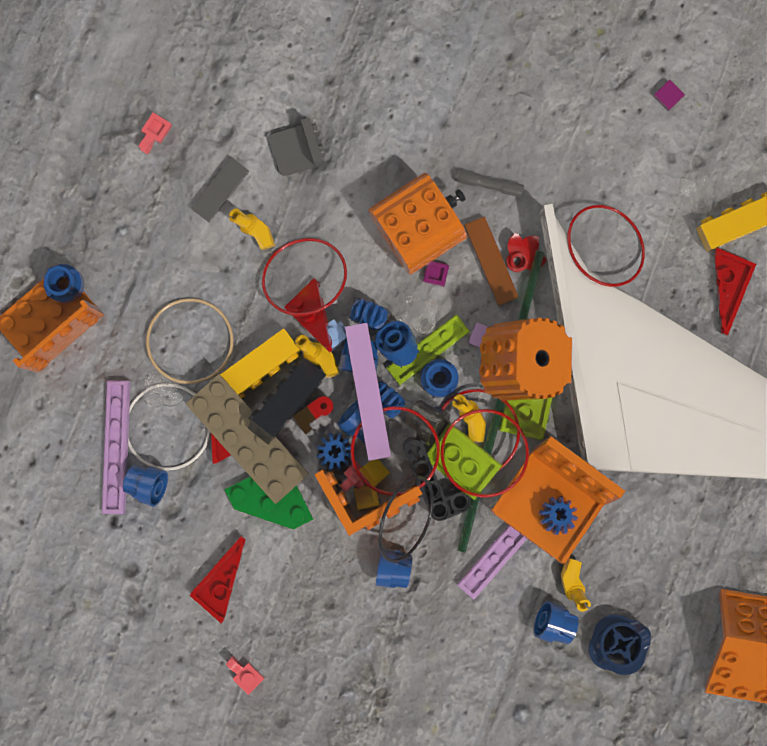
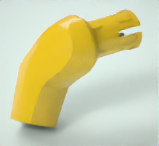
(253, 227)
(318, 355)
(475, 422)
(573, 585)

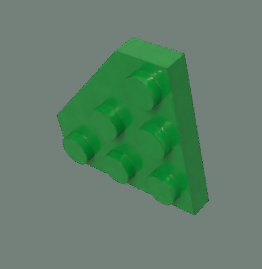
(251, 499)

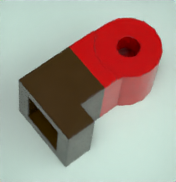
(319, 408)

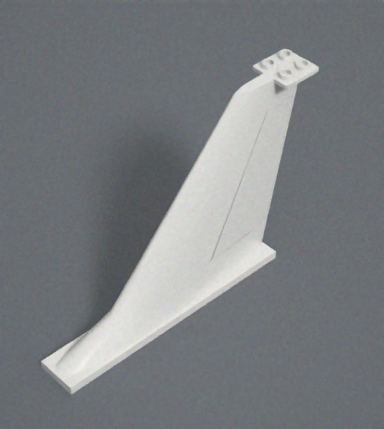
(647, 387)

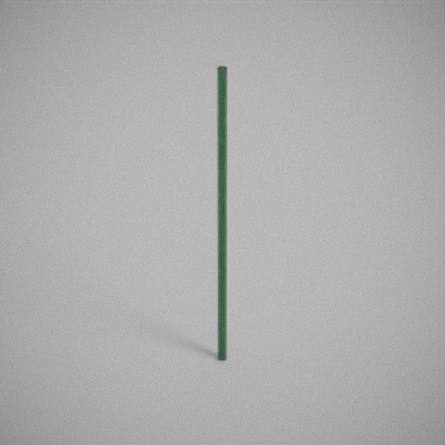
(499, 406)

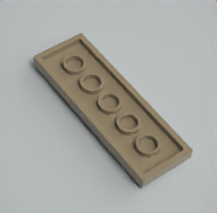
(227, 419)

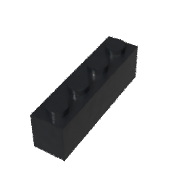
(286, 401)

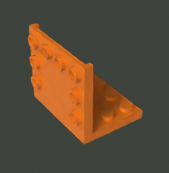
(45, 327)
(555, 473)
(370, 519)
(742, 655)

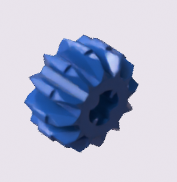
(368, 312)
(390, 398)
(328, 447)
(550, 515)

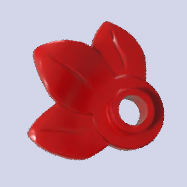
(524, 250)

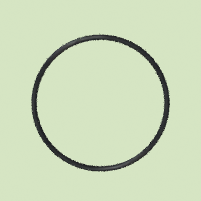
(386, 510)

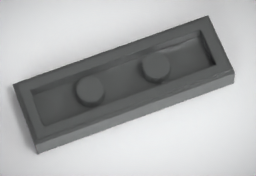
(220, 190)

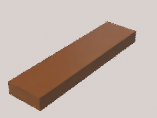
(491, 261)

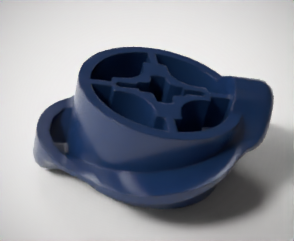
(640, 636)

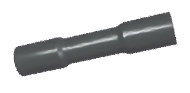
(504, 187)

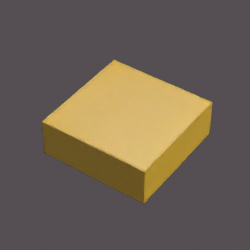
(374, 471)
(365, 497)

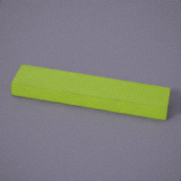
(431, 348)

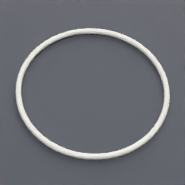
(168, 468)

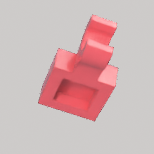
(155, 130)
(352, 478)
(246, 676)

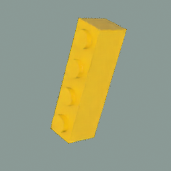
(733, 223)
(261, 362)

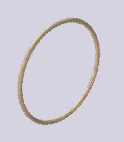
(189, 300)

